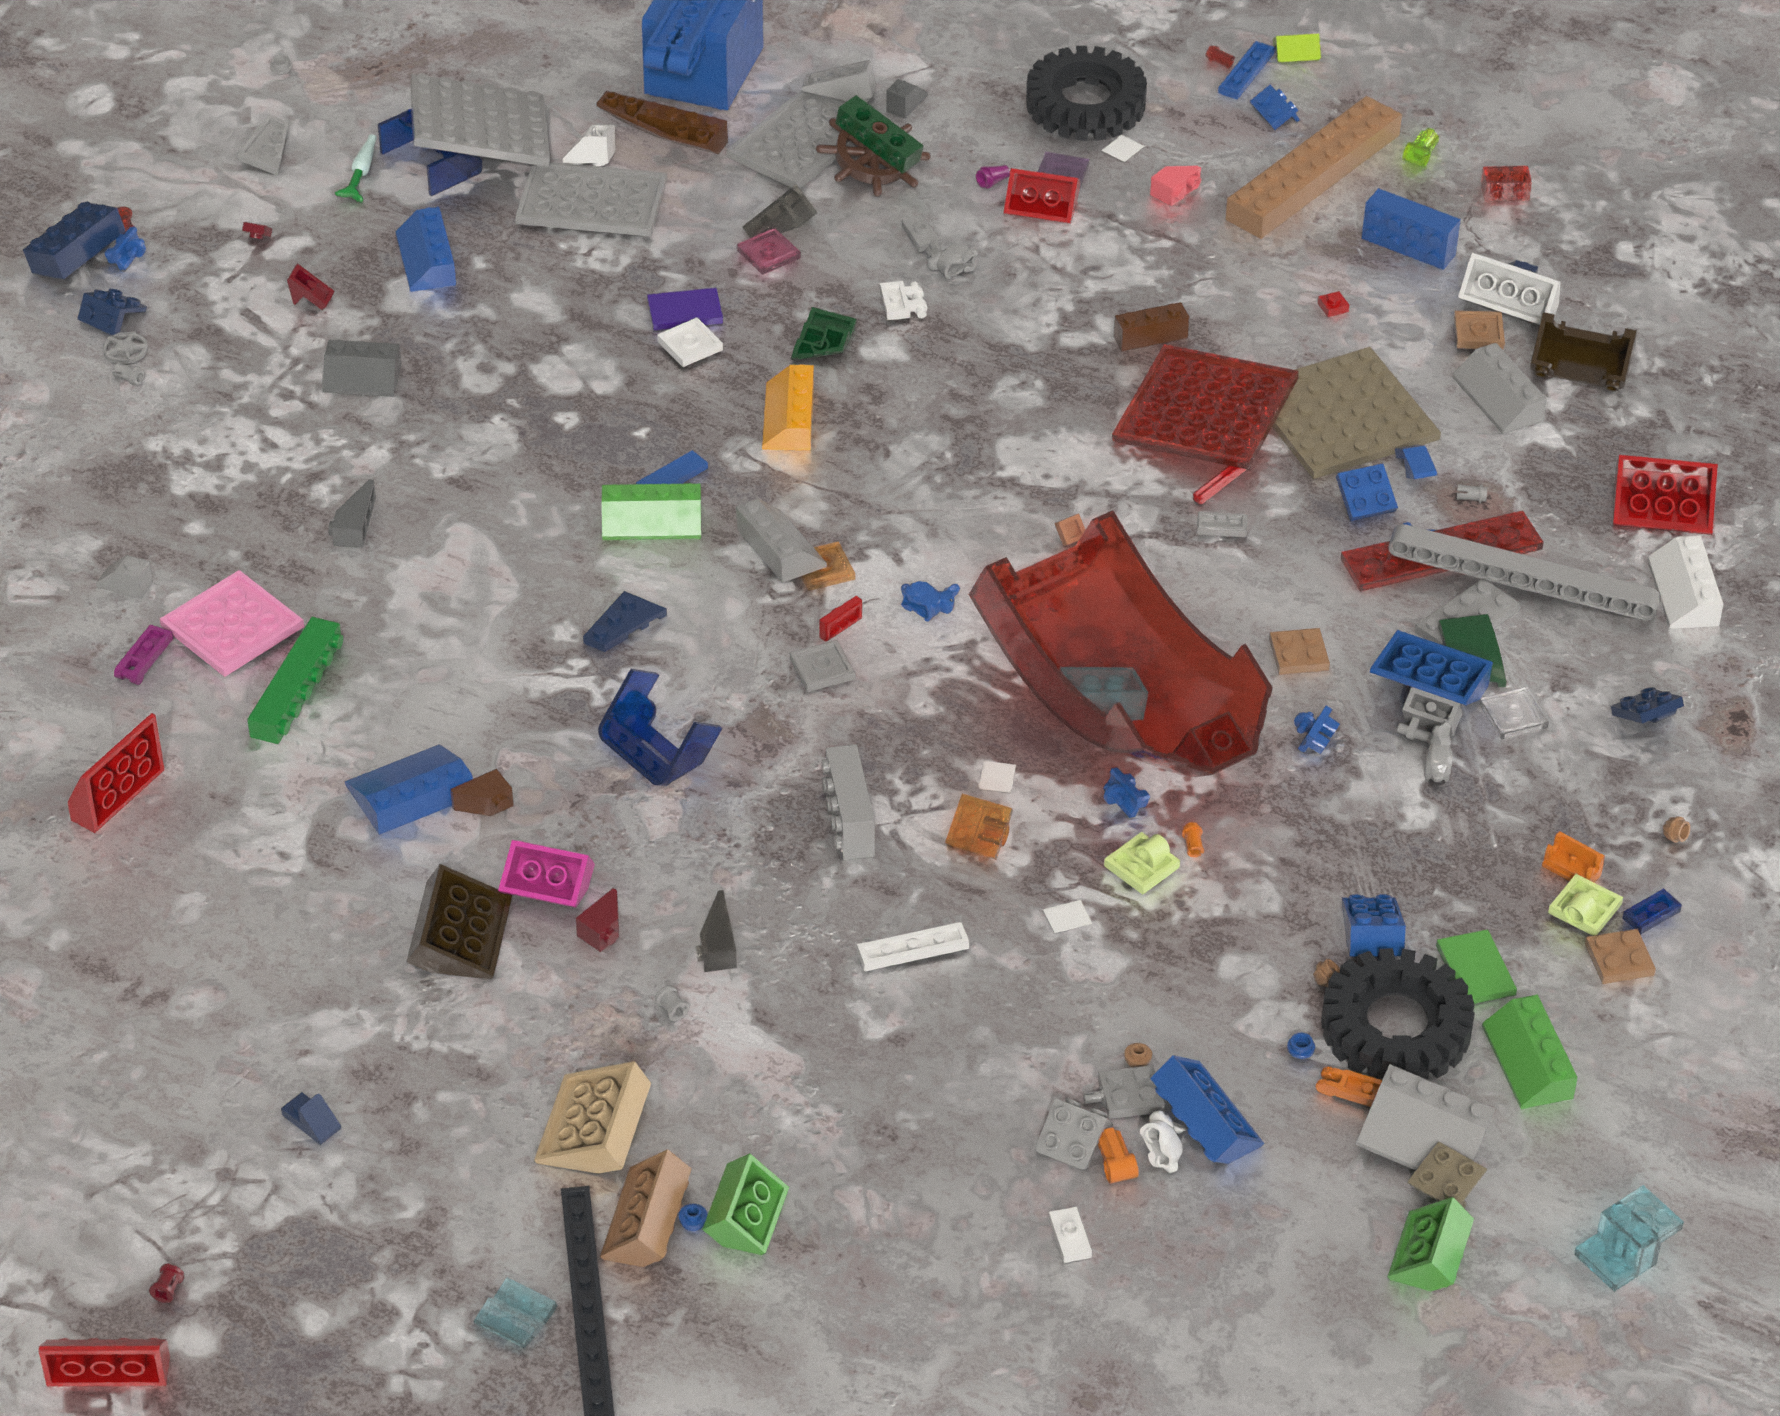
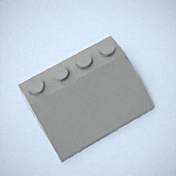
(1416, 1114)

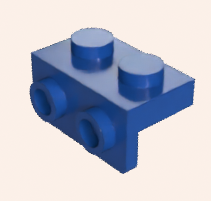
(1273, 107)

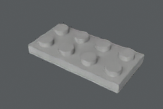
(1476, 600)

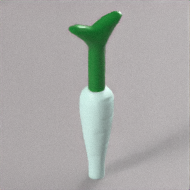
(360, 168)

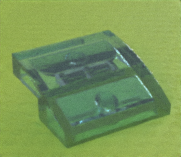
(515, 1313)

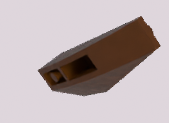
(668, 122)

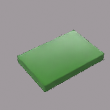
(1479, 964)

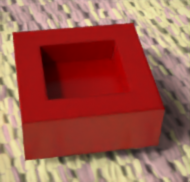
(1333, 304)

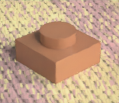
(1070, 529)

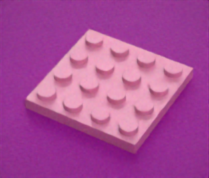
(232, 623)

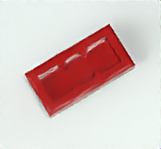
(840, 618)

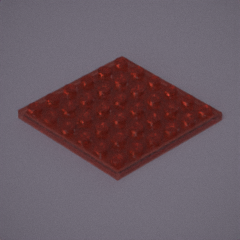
(1205, 406)

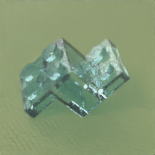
(1628, 1238)

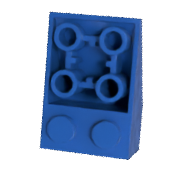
(1373, 924)

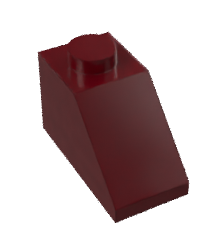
(600, 922)

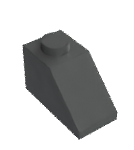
(903, 98)

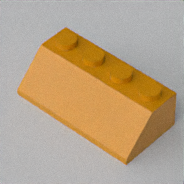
(789, 409)

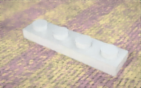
(912, 946)

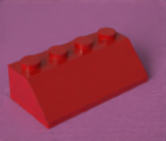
(105, 1362)

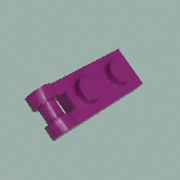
(143, 654)

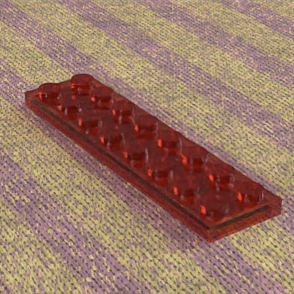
(1377, 567)

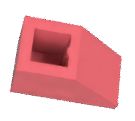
(1175, 183)

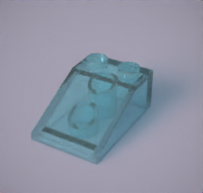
(1110, 685)

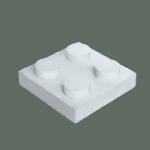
(689, 342)

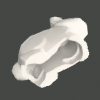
(1163, 1141)

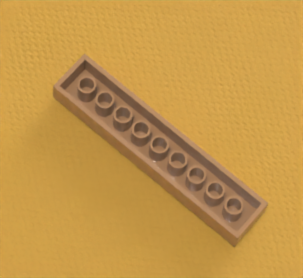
(1313, 167)

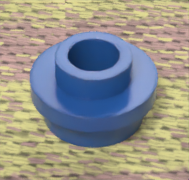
(1301, 1046)
(689, 1222)

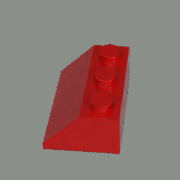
(1041, 195)

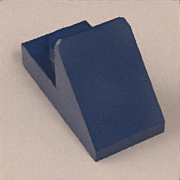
(312, 1117)

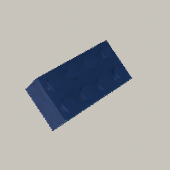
(74, 240)

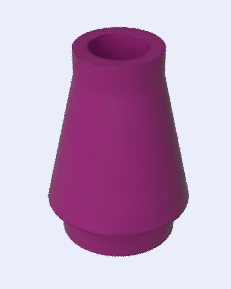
(990, 175)

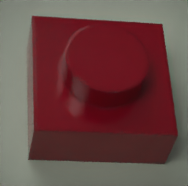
(257, 231)

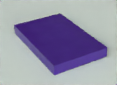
(678, 307)

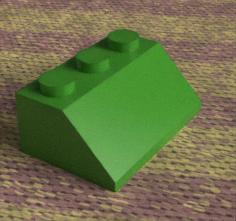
(746, 1206)
(1432, 1245)

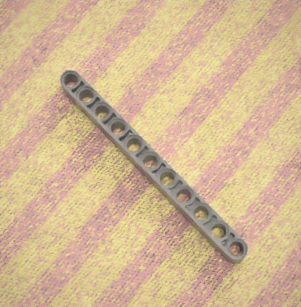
(1524, 572)

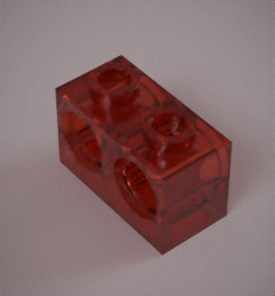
(1506, 183)

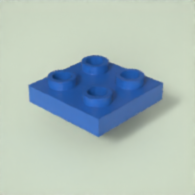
(1366, 492)

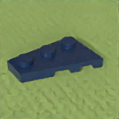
(622, 619)

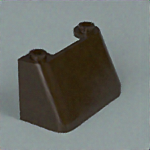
(1582, 354)

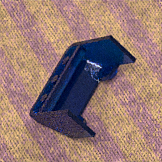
(442, 173)
(630, 734)

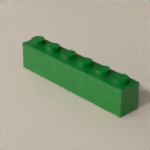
(295, 680)

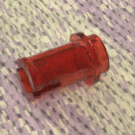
(1219, 56)

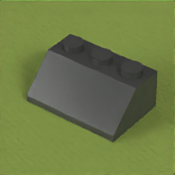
(361, 368)

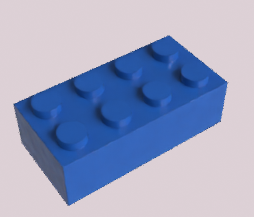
(1410, 228)

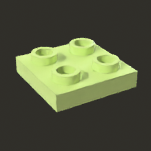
(1143, 862)
(1585, 905)

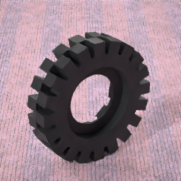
(1064, 70)
(1442, 997)

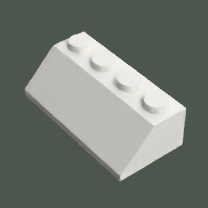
(1509, 289)
(1686, 583)

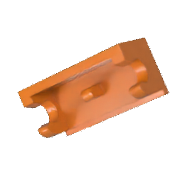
(1573, 857)

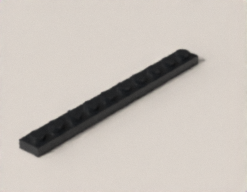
(587, 1302)

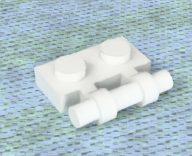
(896, 303)

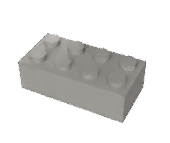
(848, 802)

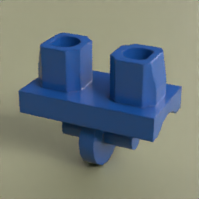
(126, 249)
(1306, 723)
(1122, 791)

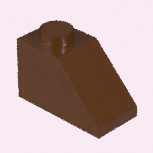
(483, 795)

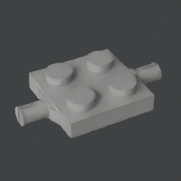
(1126, 1092)

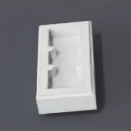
(1070, 1235)

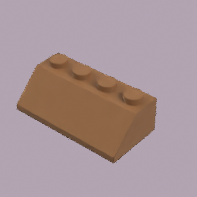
(647, 1210)

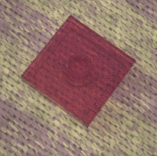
(768, 251)

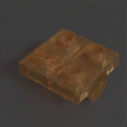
(979, 826)

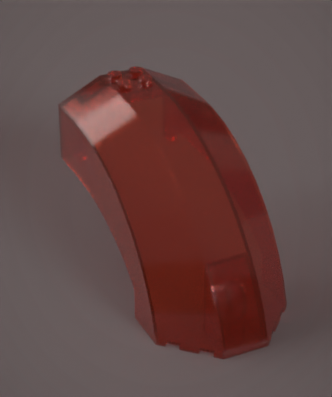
(1110, 611)

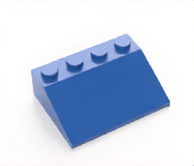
(1433, 668)
(409, 787)

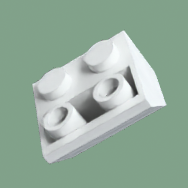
(593, 147)

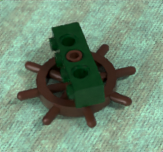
(877, 142)

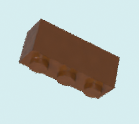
(1151, 326)

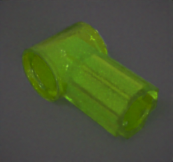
(1420, 150)

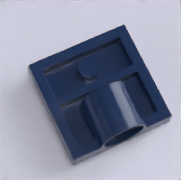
(1648, 706)

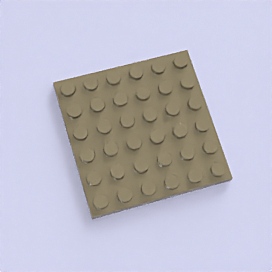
(1350, 414)

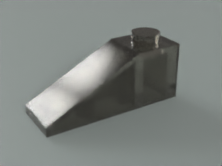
(784, 214)
(717, 942)

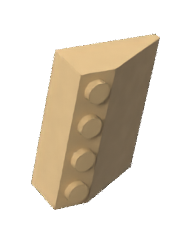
(594, 1119)

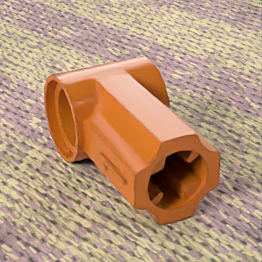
(1118, 1162)

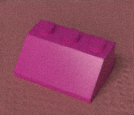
(546, 874)

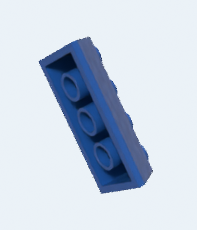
(426, 251)
(1205, 1110)

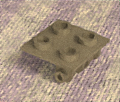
(1447, 1175)

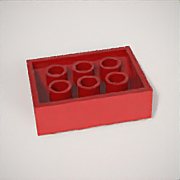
(1664, 494)
(117, 777)

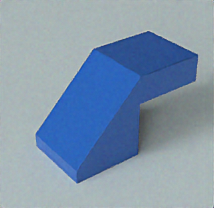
(1417, 461)

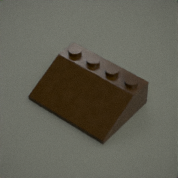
(459, 926)

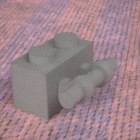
(1428, 711)

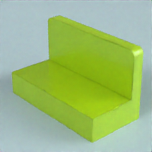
(1297, 47)

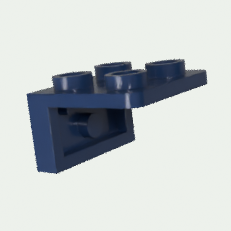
(107, 309)

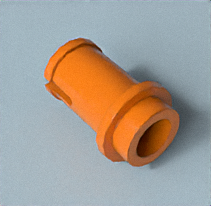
(1192, 835)

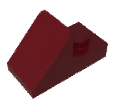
(305, 284)

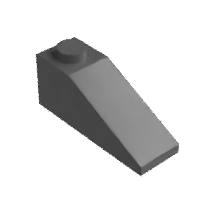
(353, 518)

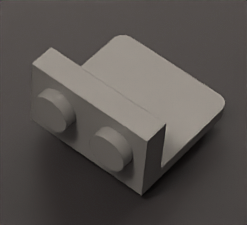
(1072, 1133)

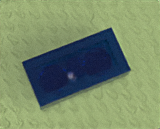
(1652, 911)

